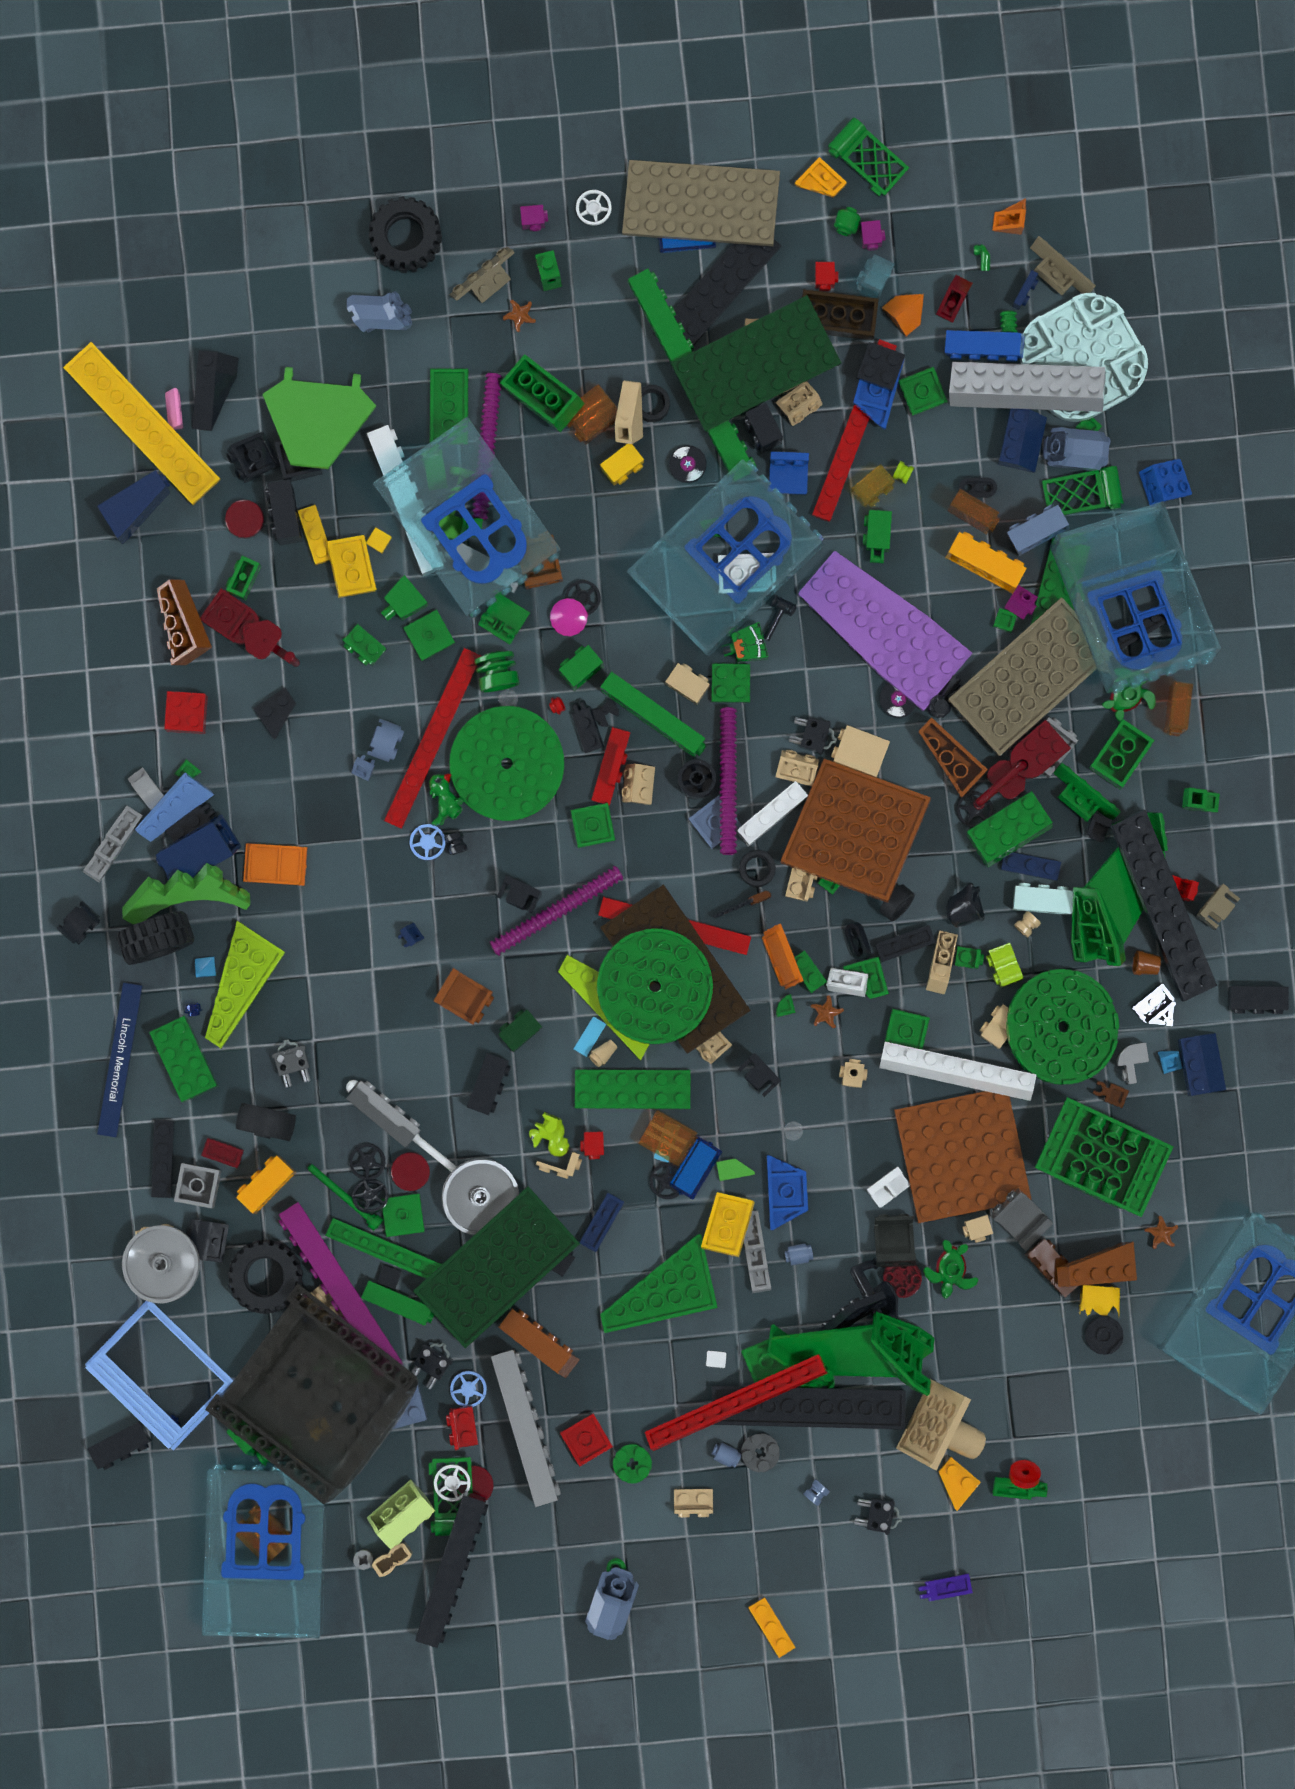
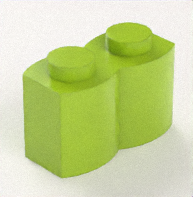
(1005, 965)

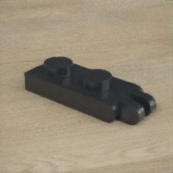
(587, 727)
(190, 822)

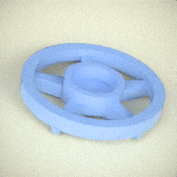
(427, 842)
(468, 1388)

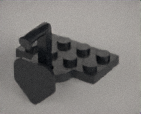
(880, 1299)

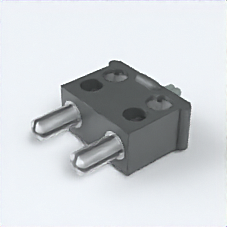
(291, 1059)

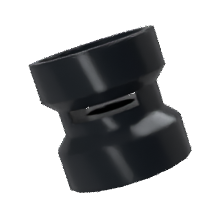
(456, 843)

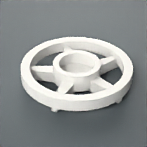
(593, 207)
(451, 1482)

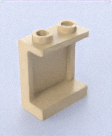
(860, 751)

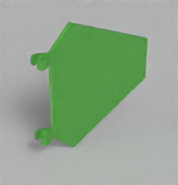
(316, 418)

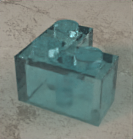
(875, 276)

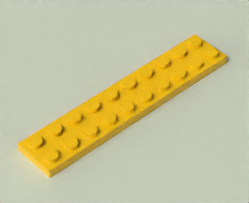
(142, 423)

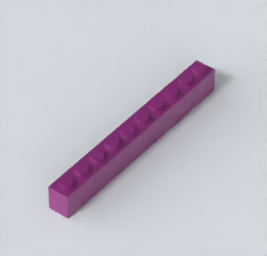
(332, 1276)

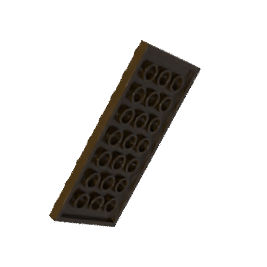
(661, 911)

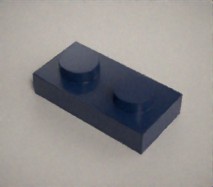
(1030, 283)

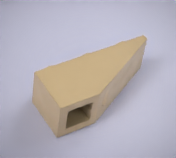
(629, 414)
(942, 962)

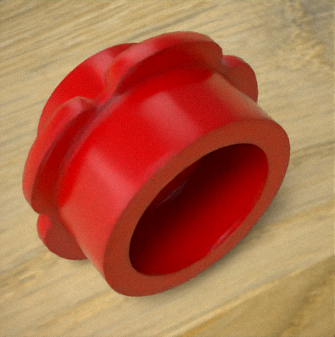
(557, 705)

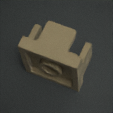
(1217, 906)

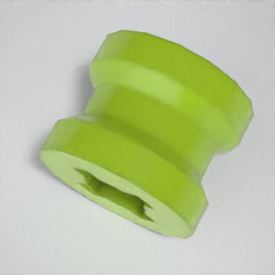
(903, 472)

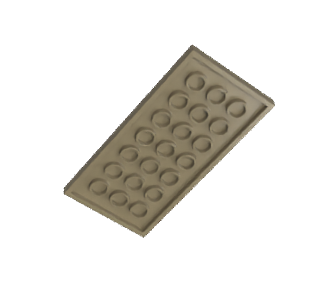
(701, 203)
(1026, 678)

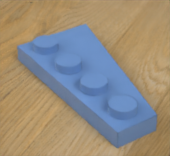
(176, 803)

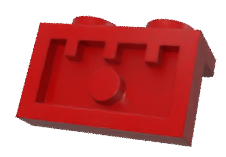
(462, 1426)

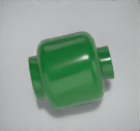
(847, 221)

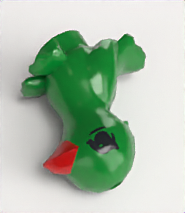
(447, 802)

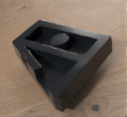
(275, 711)

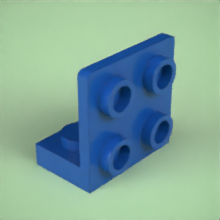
(789, 472)
(1165, 482)

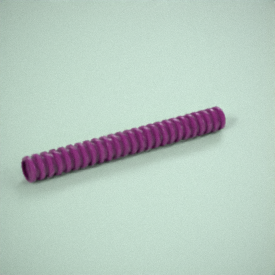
(488, 434)
(728, 781)
(556, 910)

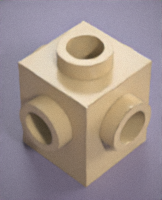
(853, 1081)

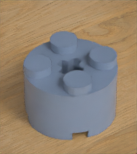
(384, 740)

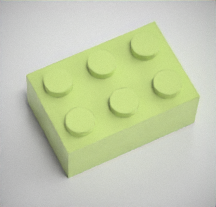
(400, 1514)

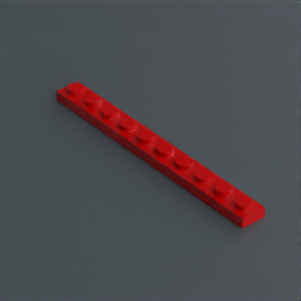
(843, 459)
(432, 739)
(736, 1402)

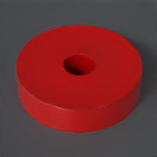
(1018, 1471)

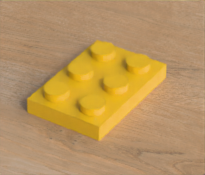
(351, 566)
(727, 1224)

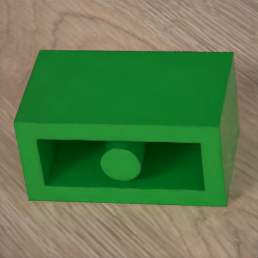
(811, 975)

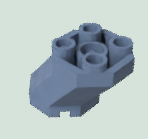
(379, 312)
(1076, 449)
(611, 1603)

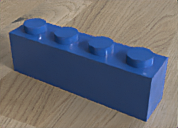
(984, 344)

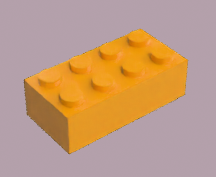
(986, 562)

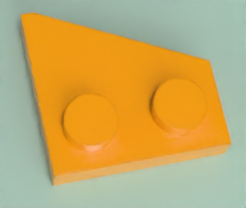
(821, 179)
(957, 1482)

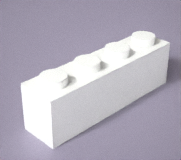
(772, 813)

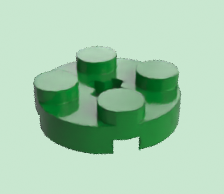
(825, 1380)
(625, 1472)

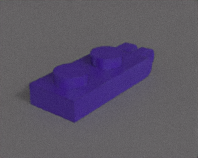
(946, 1587)

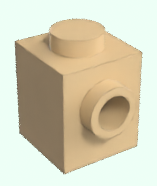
(977, 1228)

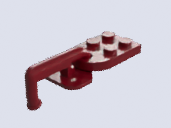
(243, 626)
(1036, 750)

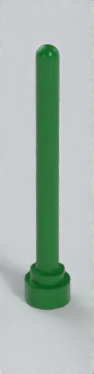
(372, 1220)

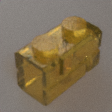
(873, 486)

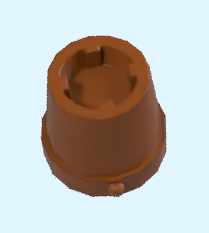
(1146, 963)

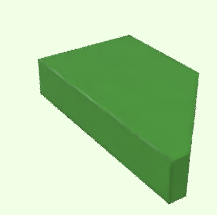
(732, 1169)

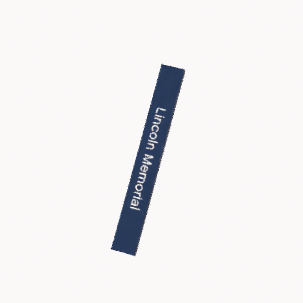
(120, 1060)

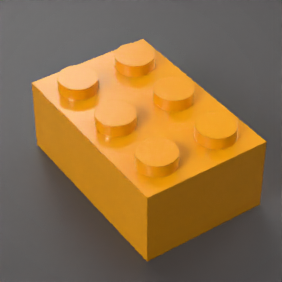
(265, 1184)

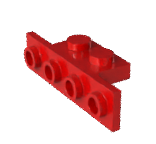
(611, 765)

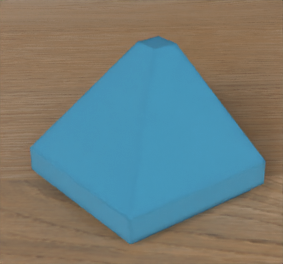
(205, 967)
(1169, 1061)

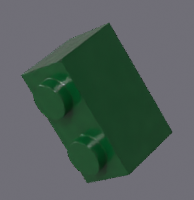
(519, 1030)

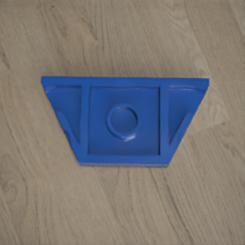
(875, 401)
(786, 1192)

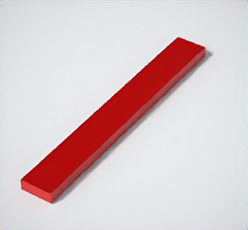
(709, 934)

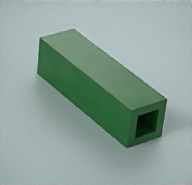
(397, 1303)

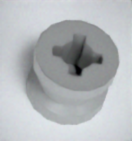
(363, 1559)

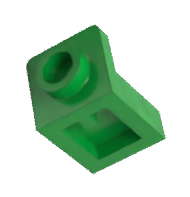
(968, 958)

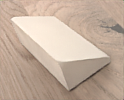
(847, 982)

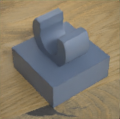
(363, 768)

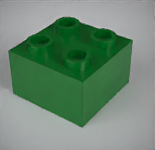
(580, 667)

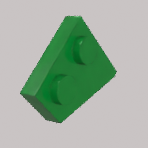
(876, 980)

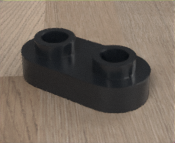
(977, 486)
(857, 941)

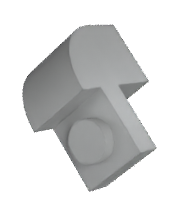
(146, 788)
(1128, 1057)

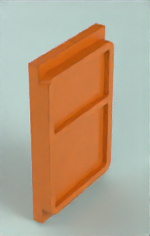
(275, 864)
(781, 957)

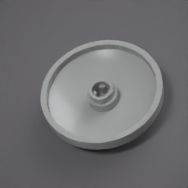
(477, 1193)
(161, 1264)

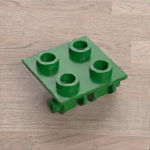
(504, 619)

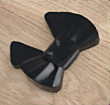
(609, 707)

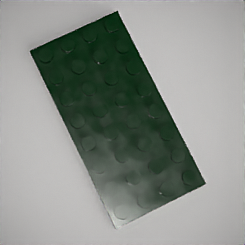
(756, 363)
(496, 1267)

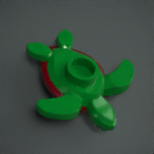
(1129, 699)
(950, 1270)

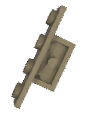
(1058, 271)
(487, 279)

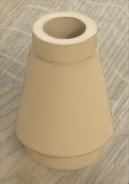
(603, 1053)

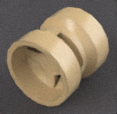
(1027, 924)

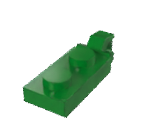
(1005, 1488)

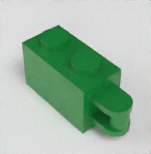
(878, 533)

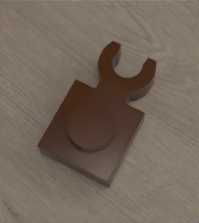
(1114, 1094)

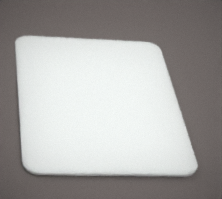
(716, 1359)

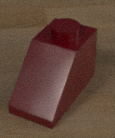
(954, 298)

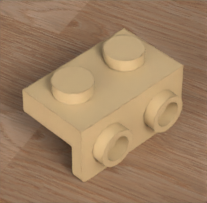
(638, 784)

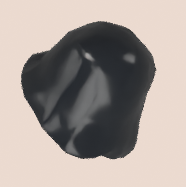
(965, 907)

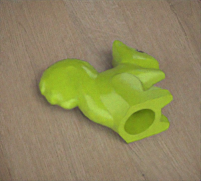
(551, 1130)

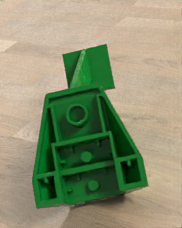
(1108, 907)
(874, 1350)

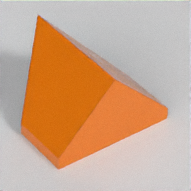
(1011, 219)
(905, 312)

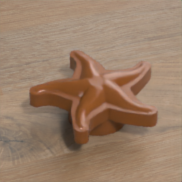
(519, 314)
(826, 1012)
(1162, 1233)

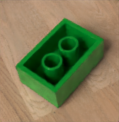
(1121, 754)

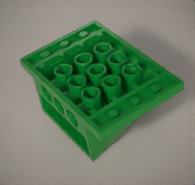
(1103, 1157)

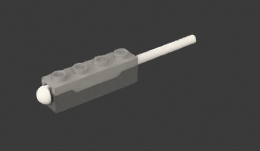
(390, 1118)

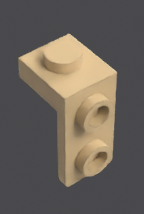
(574, 1163)

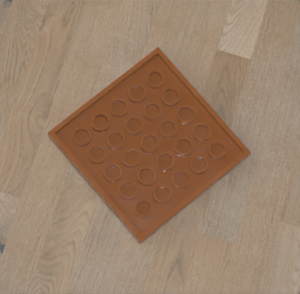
(855, 830)
(961, 1154)

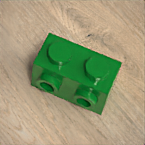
(243, 578)

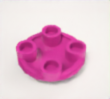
(568, 617)

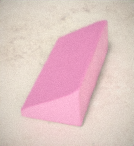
(173, 407)

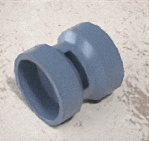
(821, 1491)

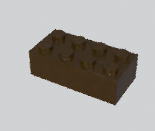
(845, 314)

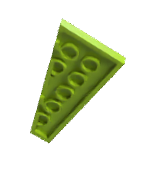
(244, 975)
(584, 982)

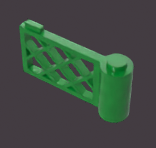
(848, 141)
(1108, 490)
(444, 1520)

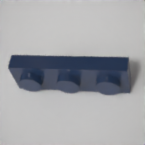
(1031, 866)
(601, 1222)

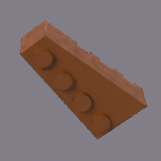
(182, 623)
(955, 760)
(1105, 1266)
(539, 1343)

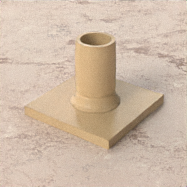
(938, 1427)

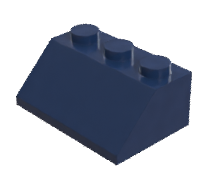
(1022, 440)
(1201, 1064)

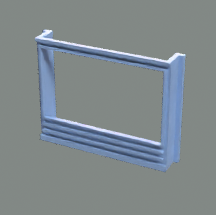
(135, 1398)

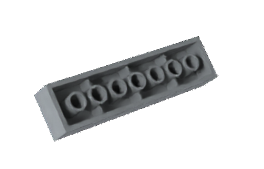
(1027, 386)
(525, 1429)

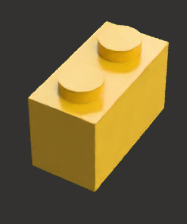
(622, 464)

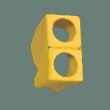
(1099, 1299)

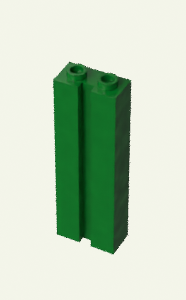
(653, 715)

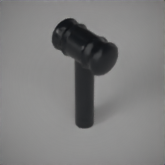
(782, 606)

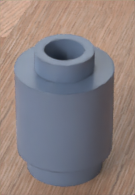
(798, 1254)
(726, 1455)

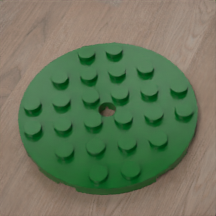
(500, 735)
(647, 1014)
(1035, 1033)

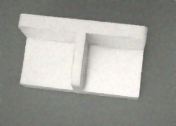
(888, 1187)

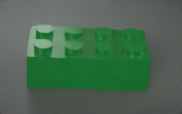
(542, 393)
(1009, 829)
(184, 1059)

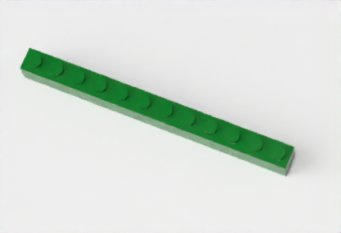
(676, 346)

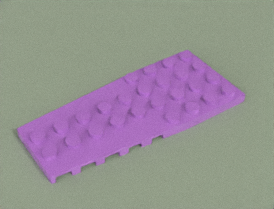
(885, 630)

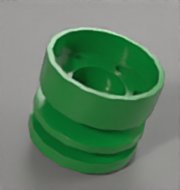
(497, 672)

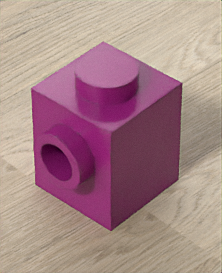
(533, 217)
(872, 235)
(1021, 602)

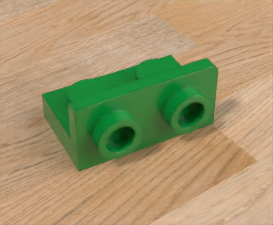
(364, 645)

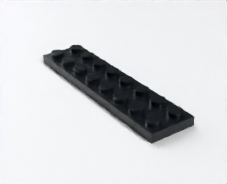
(721, 287)

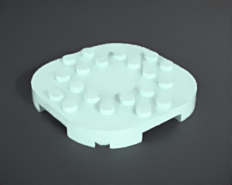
(1092, 334)

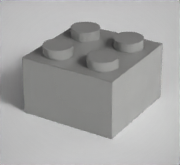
(197, 1185)

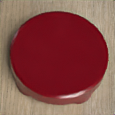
(244, 519)
(410, 1171)
(904, 1279)
(481, 1482)

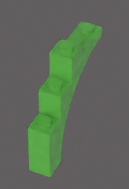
(181, 887)

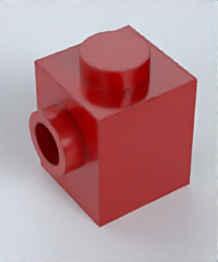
(825, 276)
(593, 1144)

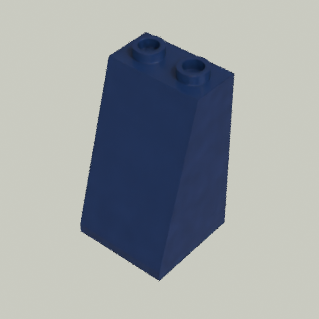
(134, 504)
(206, 844)

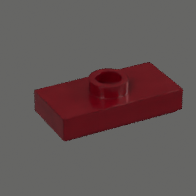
(222, 1153)

